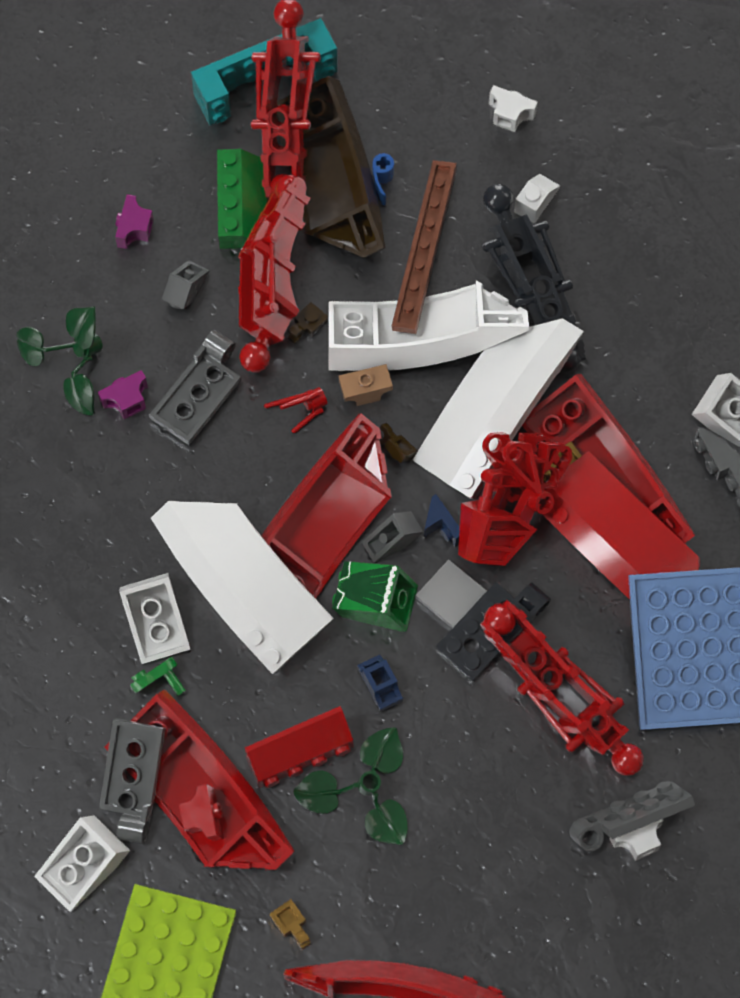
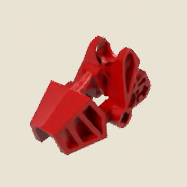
(486, 529)

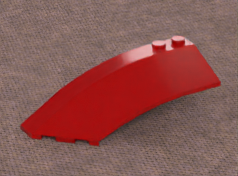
(581, 417)
(331, 506)
(614, 526)
(194, 760)
(386, 980)

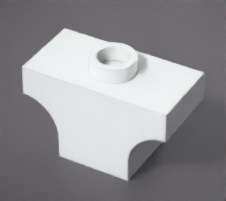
(511, 108)
(640, 841)

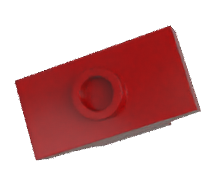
(203, 813)

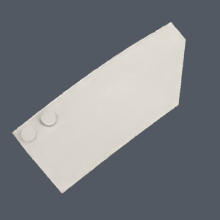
(448, 329)
(242, 578)

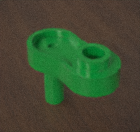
(143, 679)

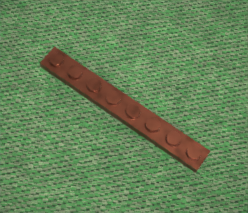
(424, 247)

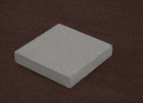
(450, 593)

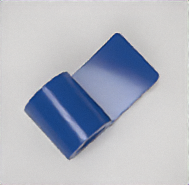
(382, 176)

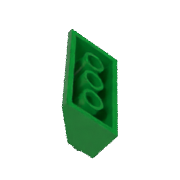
(239, 195)

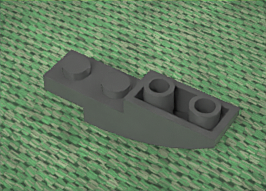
(720, 459)

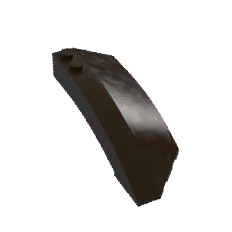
(337, 174)

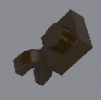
(307, 320)
(397, 446)

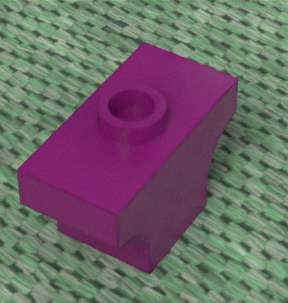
(133, 223)
(125, 395)

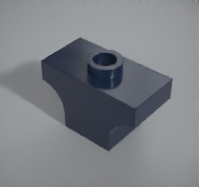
(380, 682)

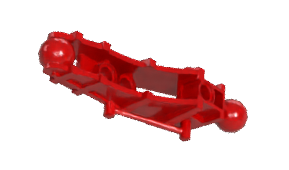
(287, 15)
(265, 271)
(501, 620)

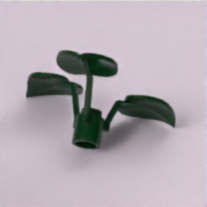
(82, 327)
(382, 752)

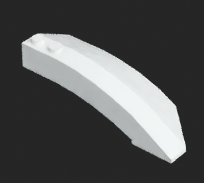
(494, 398)

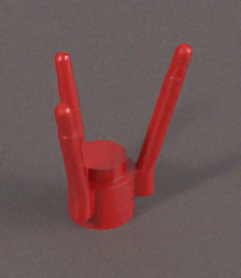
(312, 399)

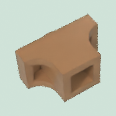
(365, 385)

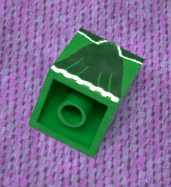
(375, 595)

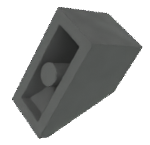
(184, 284)
(392, 535)

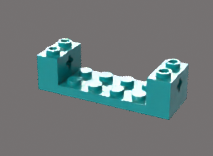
(218, 78)

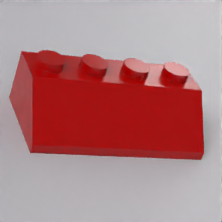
(299, 748)

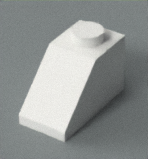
(535, 197)

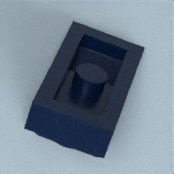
(440, 517)

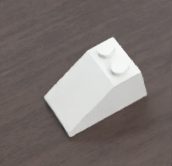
(721, 408)
(154, 618)
(81, 862)

